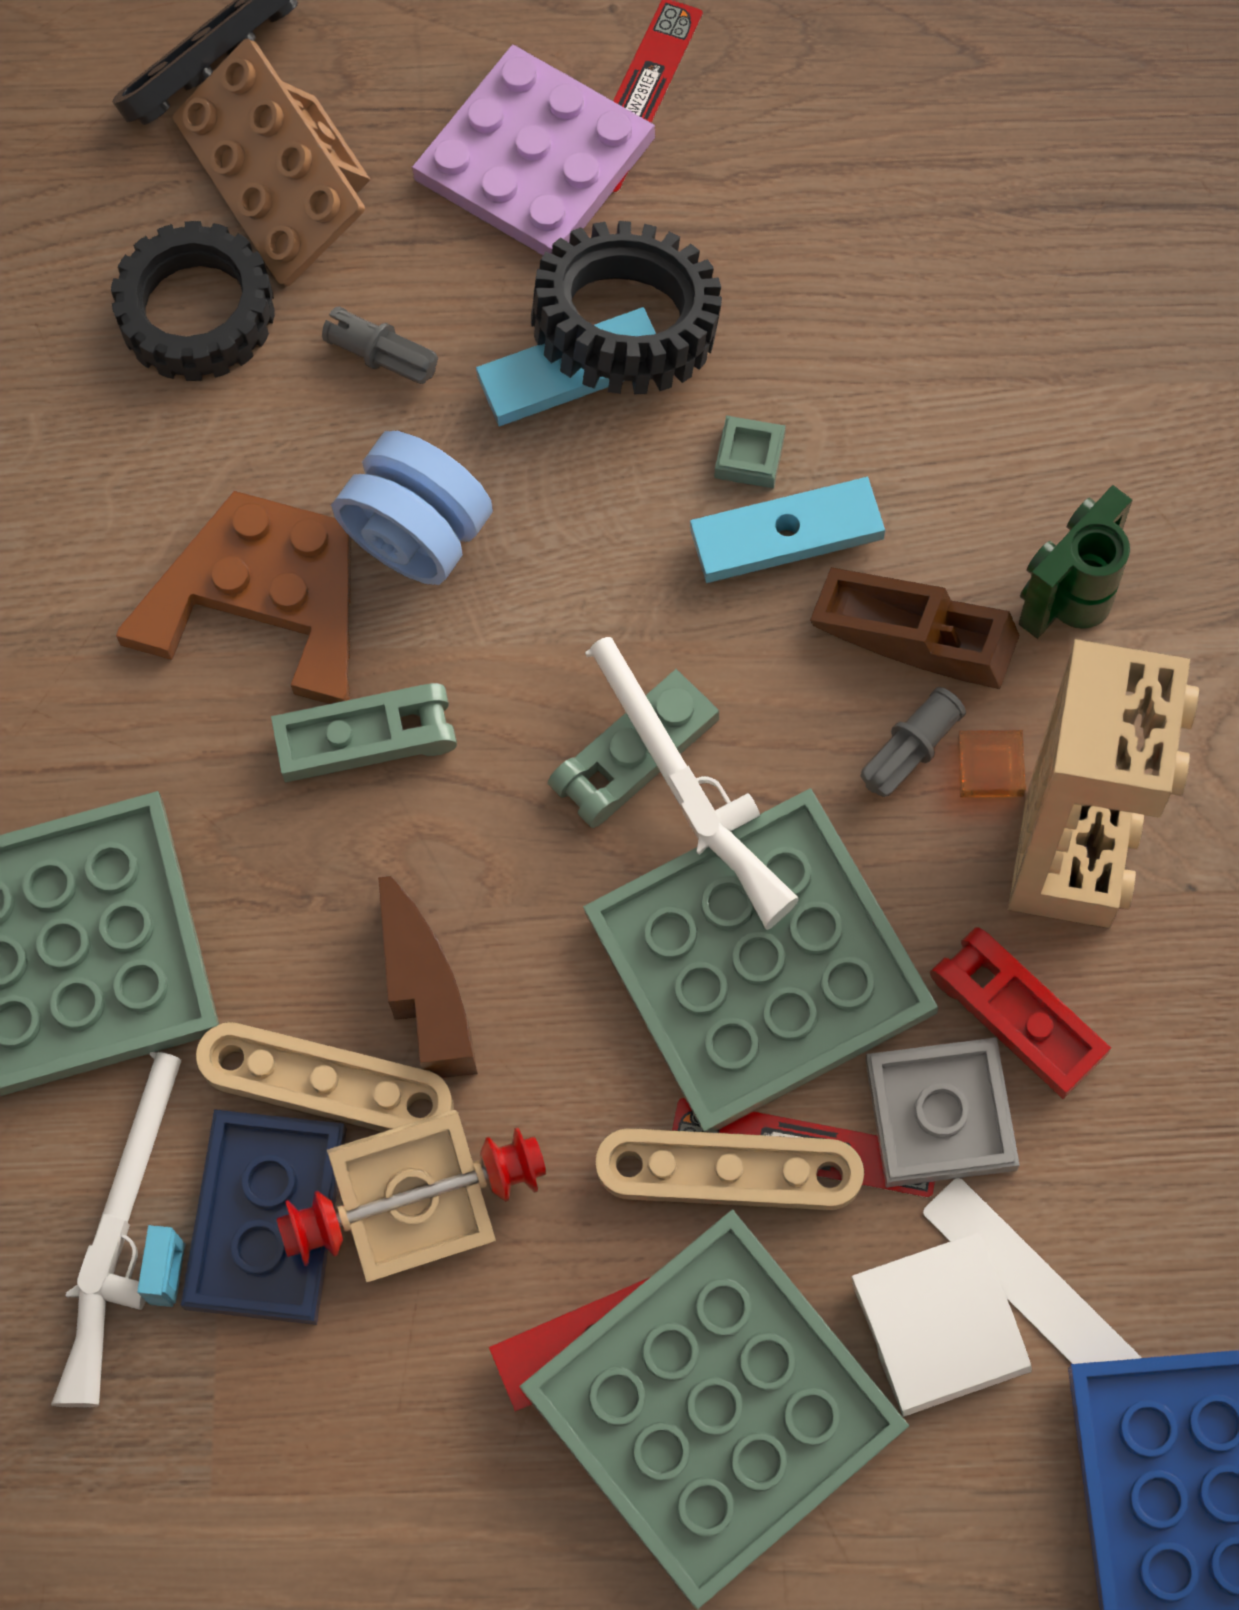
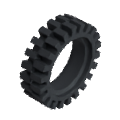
(625, 356)

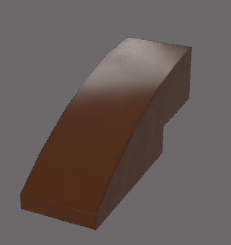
(917, 626)
(424, 985)

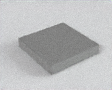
(941, 1112)

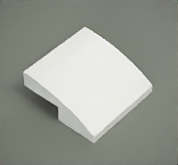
(941, 1324)

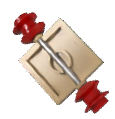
(411, 1195)

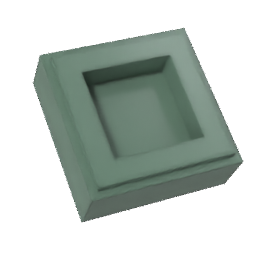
(750, 451)

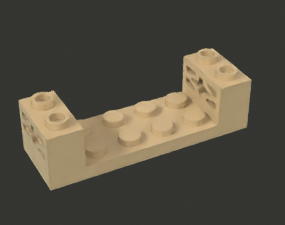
(1077, 774)

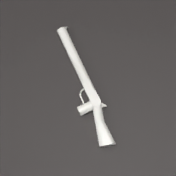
(712, 827)
(96, 1280)

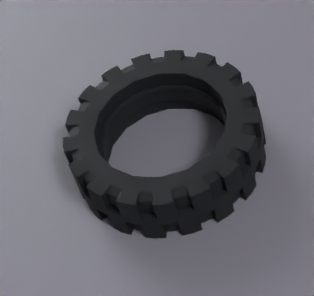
(184, 249)

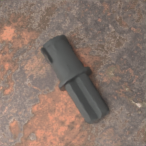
(380, 346)
(912, 742)

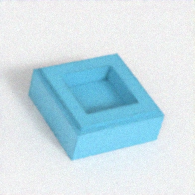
(161, 1266)

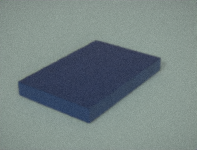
(236, 1244)

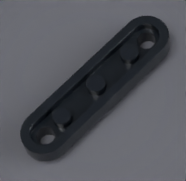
(190, 60)

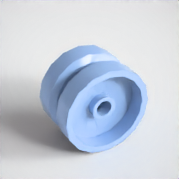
(412, 507)

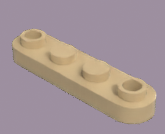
(318, 1078)
(729, 1169)

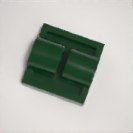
(1082, 571)

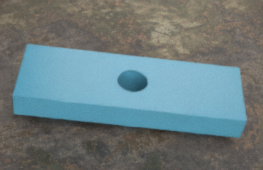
(530, 383)
(820, 518)

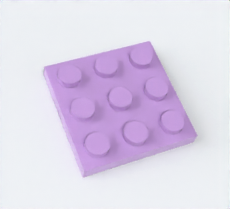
(533, 151)

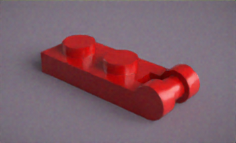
(1021, 1012)

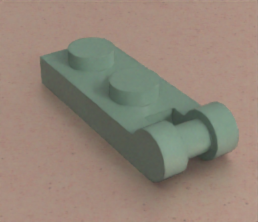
(362, 732)
(623, 755)

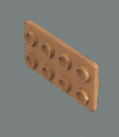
(273, 160)

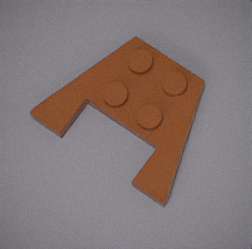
(265, 567)

